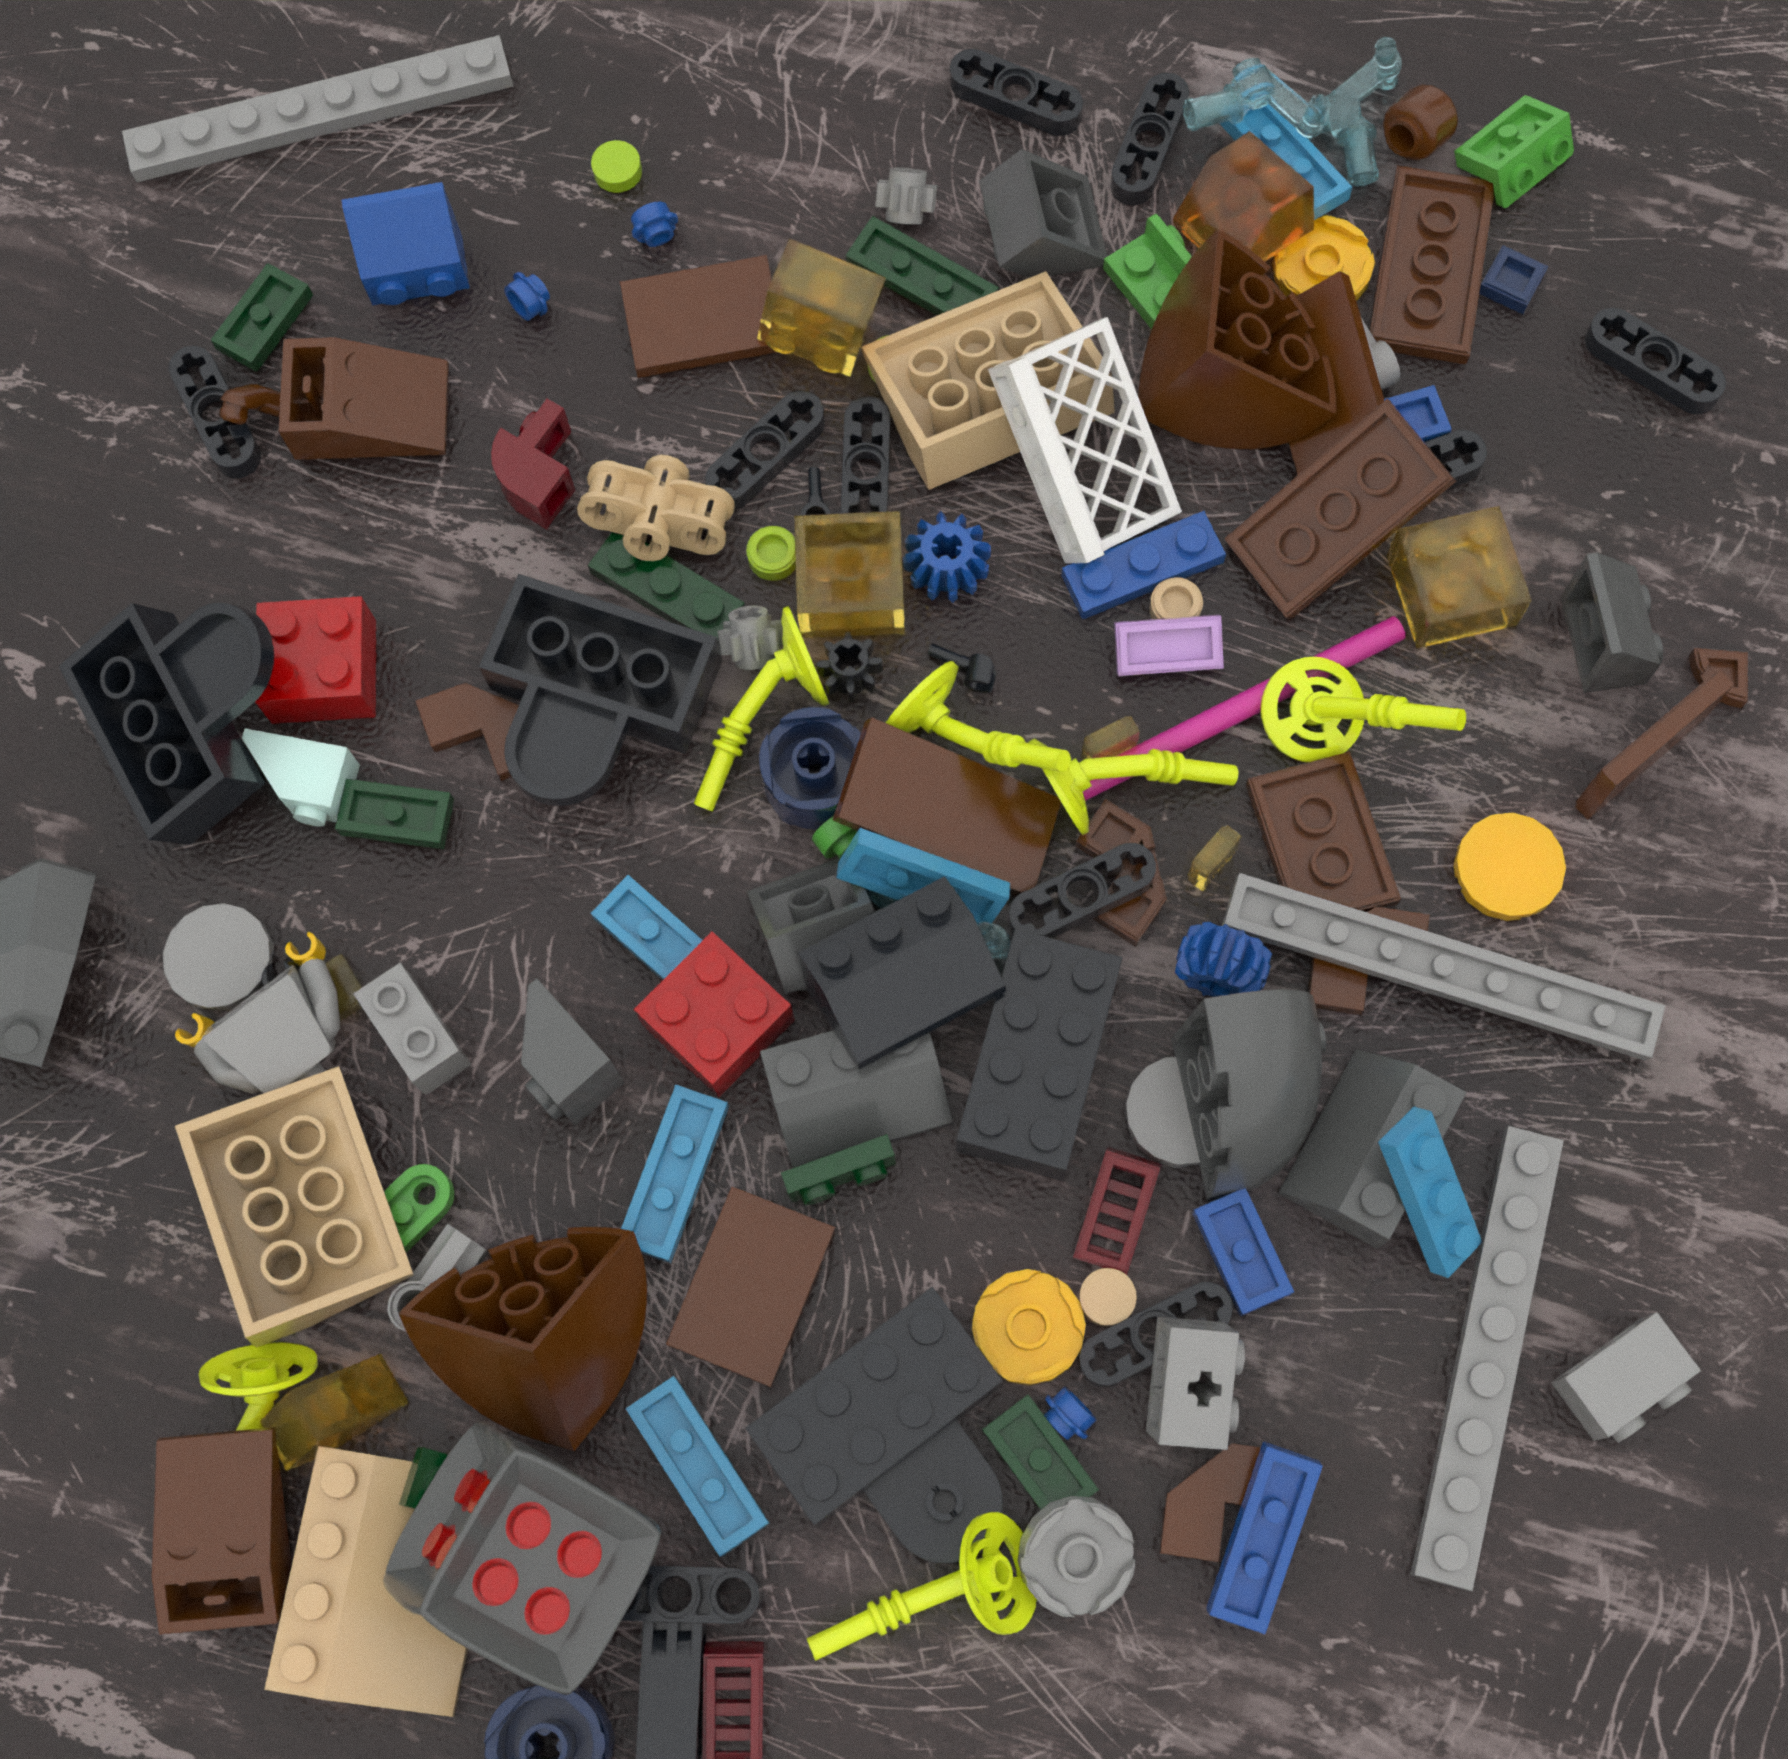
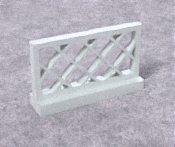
(1045, 449)

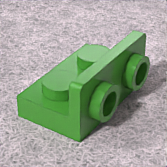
(1518, 148)
(1148, 267)

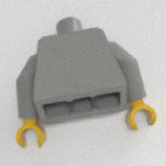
(274, 1032)

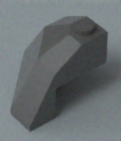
(39, 941)

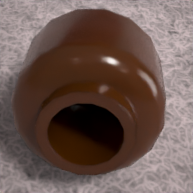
(1420, 122)

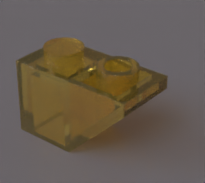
(333, 1410)

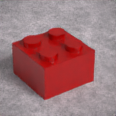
(320, 660)
(715, 1014)

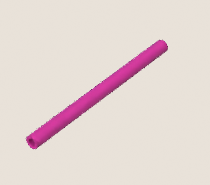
(1249, 701)

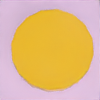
(1321, 253)
(1509, 866)
(1029, 1327)

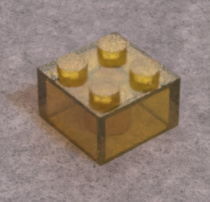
(819, 308)
(849, 574)
(1458, 577)

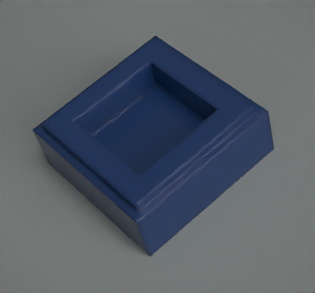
(1512, 279)

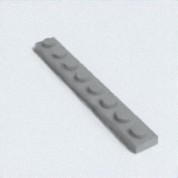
(316, 109)
(1444, 967)
(1487, 1360)

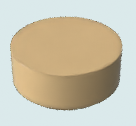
(1175, 599)
(1107, 1297)

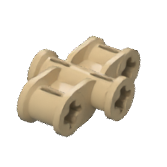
(633, 504)

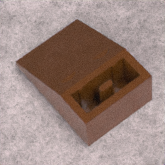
(361, 400)
(219, 1532)

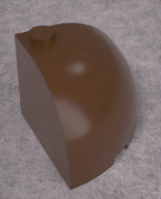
(1234, 356)
(538, 1330)

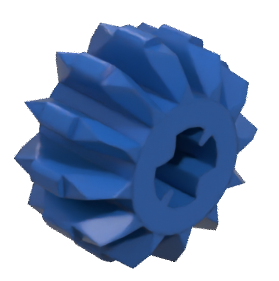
(950, 541)
(1222, 960)

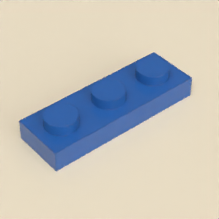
(1142, 564)
(1264, 1537)

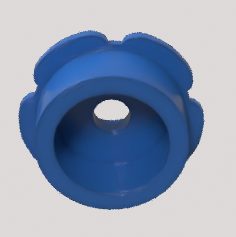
(654, 224)
(527, 295)
(1069, 1414)

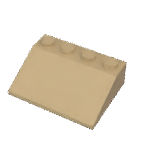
(941, 383)
(293, 1206)
(338, 1623)

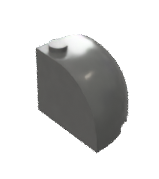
(1250, 1083)

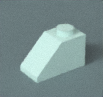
(304, 773)

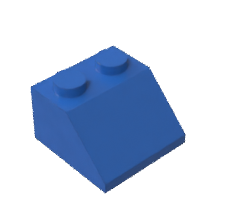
(406, 244)

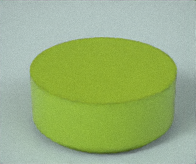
(616, 166)
(772, 553)

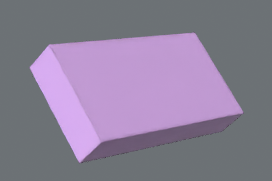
(1168, 645)

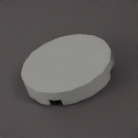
(217, 956)
(1160, 1116)
(1076, 1556)

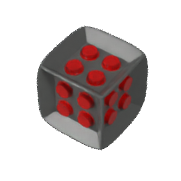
(521, 1559)

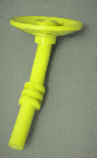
(790, 663)
(1343, 702)
(927, 711)
(1155, 766)
(260, 1375)
(975, 1578)

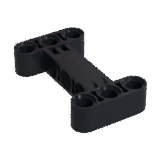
(673, 1656)

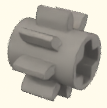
(906, 195)
(750, 637)

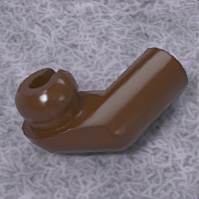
(251, 396)

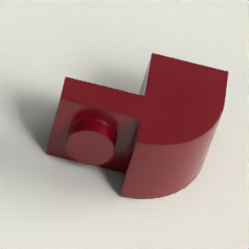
(525, 466)

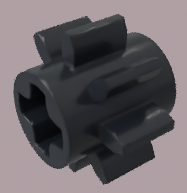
(849, 653)

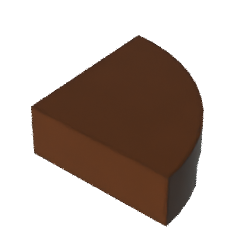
(1731, 663)

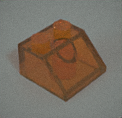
(1249, 197)

